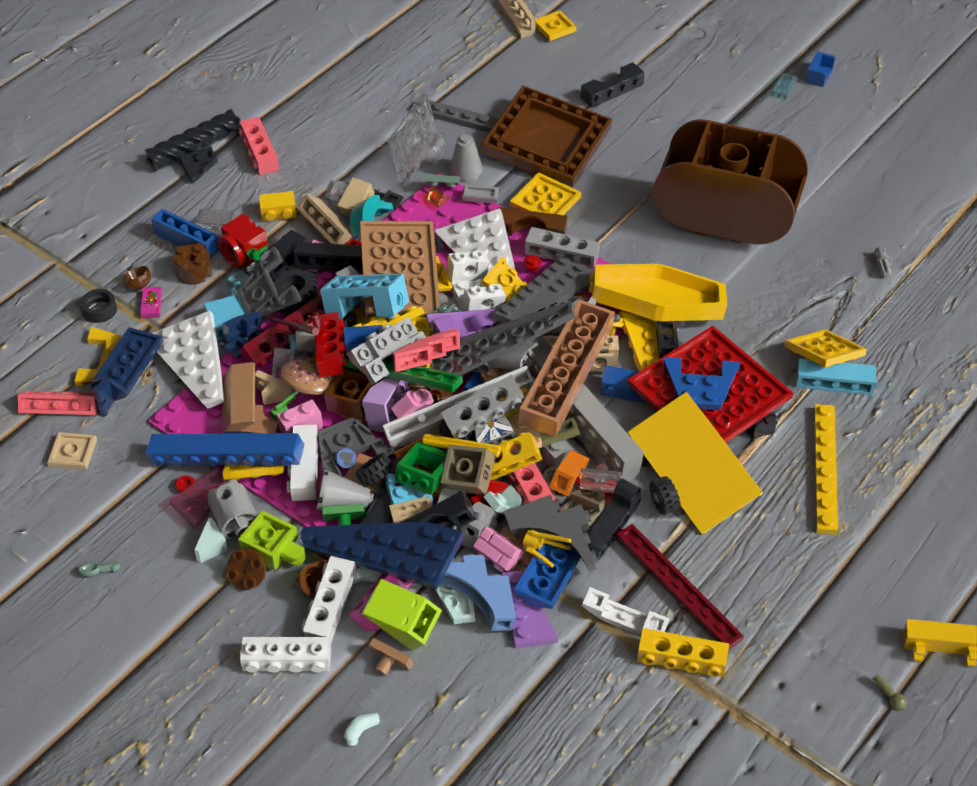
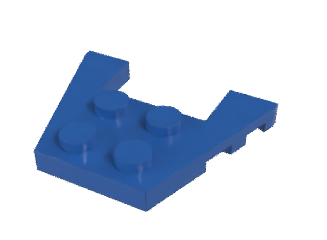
(705, 390)

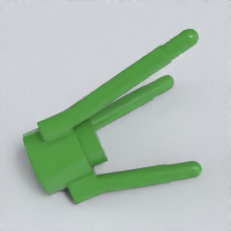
(281, 407)

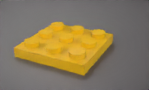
(545, 196)
(825, 348)

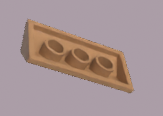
(239, 395)

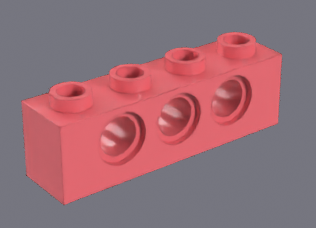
(258, 145)
(529, 484)

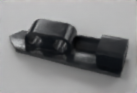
(379, 510)

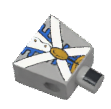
(495, 431)

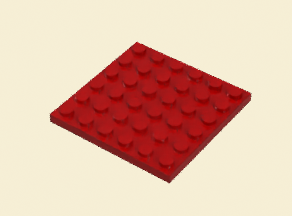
(749, 397)

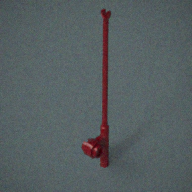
(311, 326)

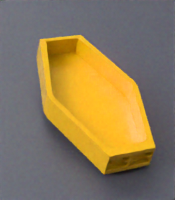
(658, 292)

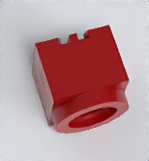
(238, 238)

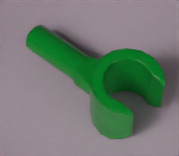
(254, 253)

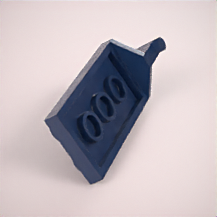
(124, 367)

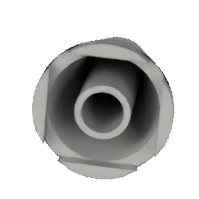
(465, 160)
(340, 491)

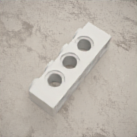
(335, 569)

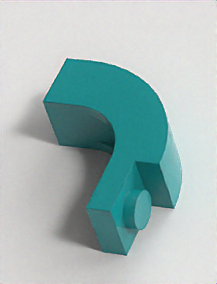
(365, 211)

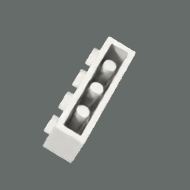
(304, 476)
(285, 654)

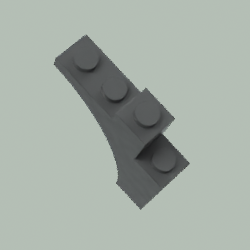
(544, 518)

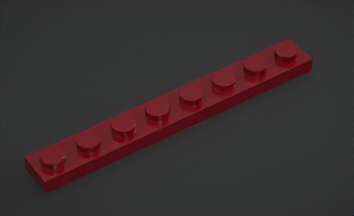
(679, 587)

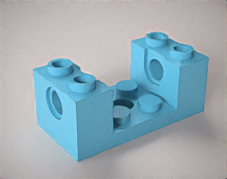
(387, 290)

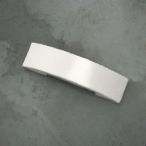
(620, 615)

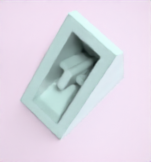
(210, 542)

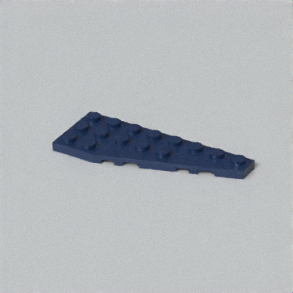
(402, 550)

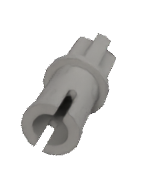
(882, 261)

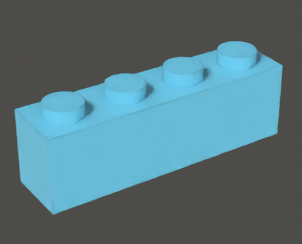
(837, 377)

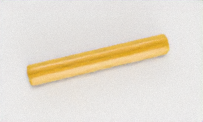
(444, 442)

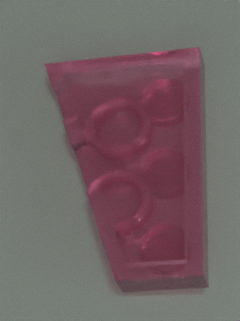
(193, 502)

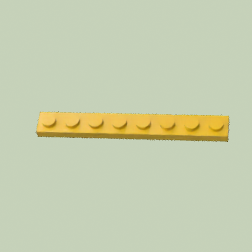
(825, 470)

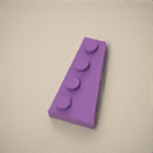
(531, 623)

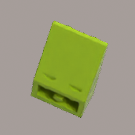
(402, 614)

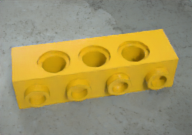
(528, 454)
(692, 647)

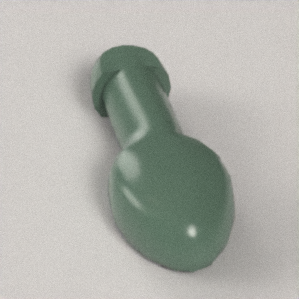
(93, 569)

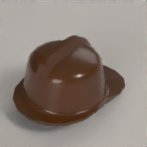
(309, 577)

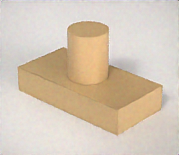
(405, 510)

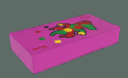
(151, 302)

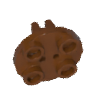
(238, 564)

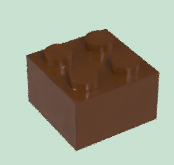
(346, 394)

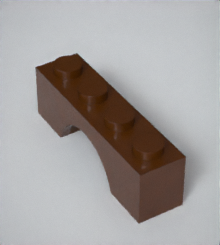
(523, 219)

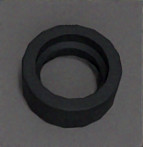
(100, 315)

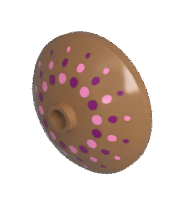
(304, 376)

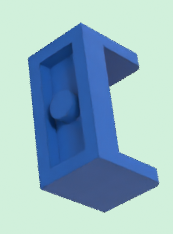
(820, 69)
(356, 335)

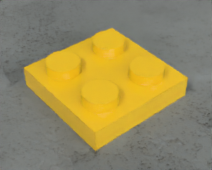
(555, 25)

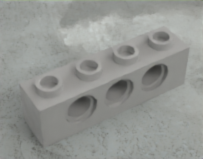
(556, 245)
(486, 398)

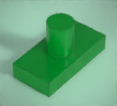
(343, 513)

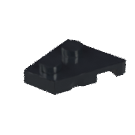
(198, 162)

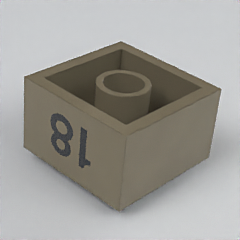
(468, 469)

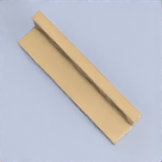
(519, 16)

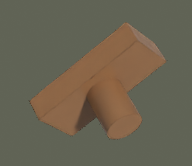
(389, 656)

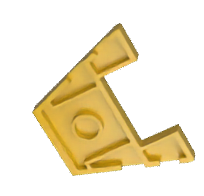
(97, 337)

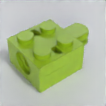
(273, 540)

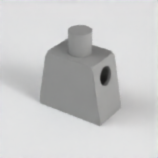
(484, 518)

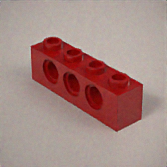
(331, 346)

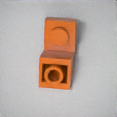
(568, 472)

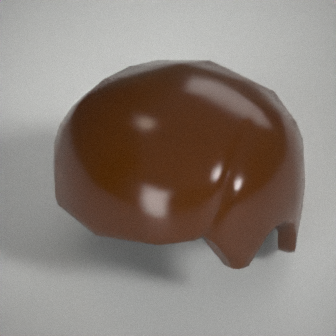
(137, 278)

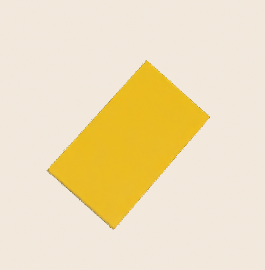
(697, 460)

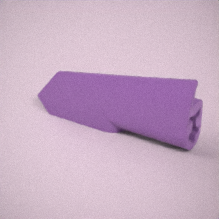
(466, 322)

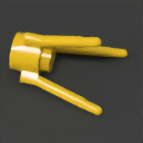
(534, 540)

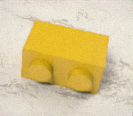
(277, 206)

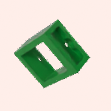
(425, 456)

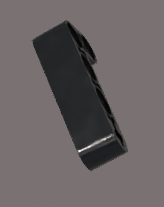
(614, 518)

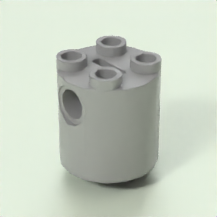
(232, 509)

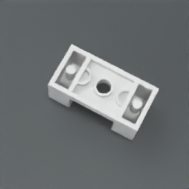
(466, 274)

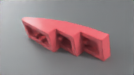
(426, 349)

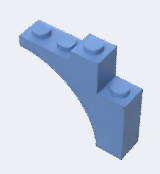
(489, 593)

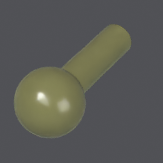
(896, 701)

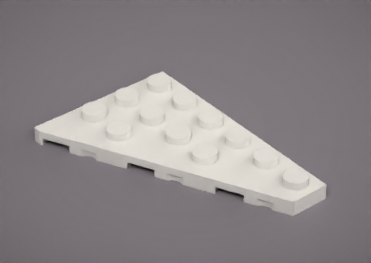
(480, 233)
(194, 356)

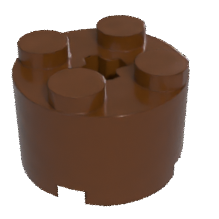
(192, 263)

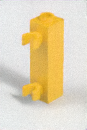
(940, 637)

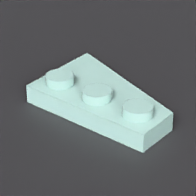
(457, 605)

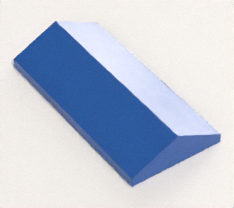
(542, 584)

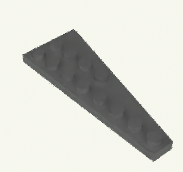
(552, 286)
(498, 340)

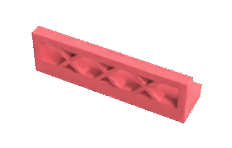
(57, 402)

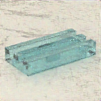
(781, 93)

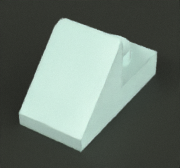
(503, 502)

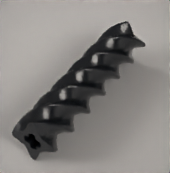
(192, 139)

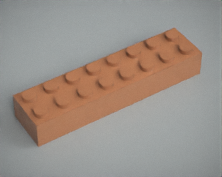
(566, 368)

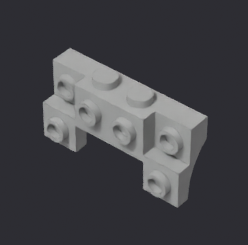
(377, 347)

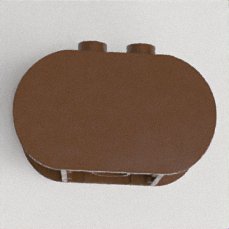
(731, 182)

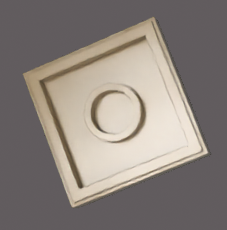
(72, 451)

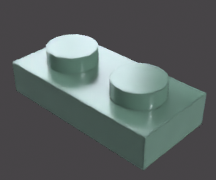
(434, 180)

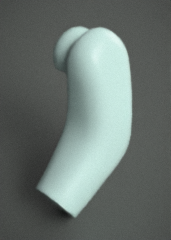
(366, 575)
(358, 725)

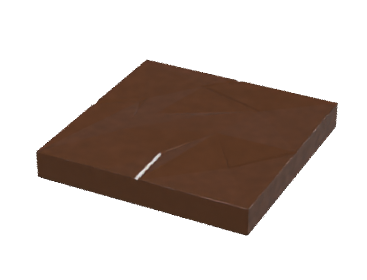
(546, 136)

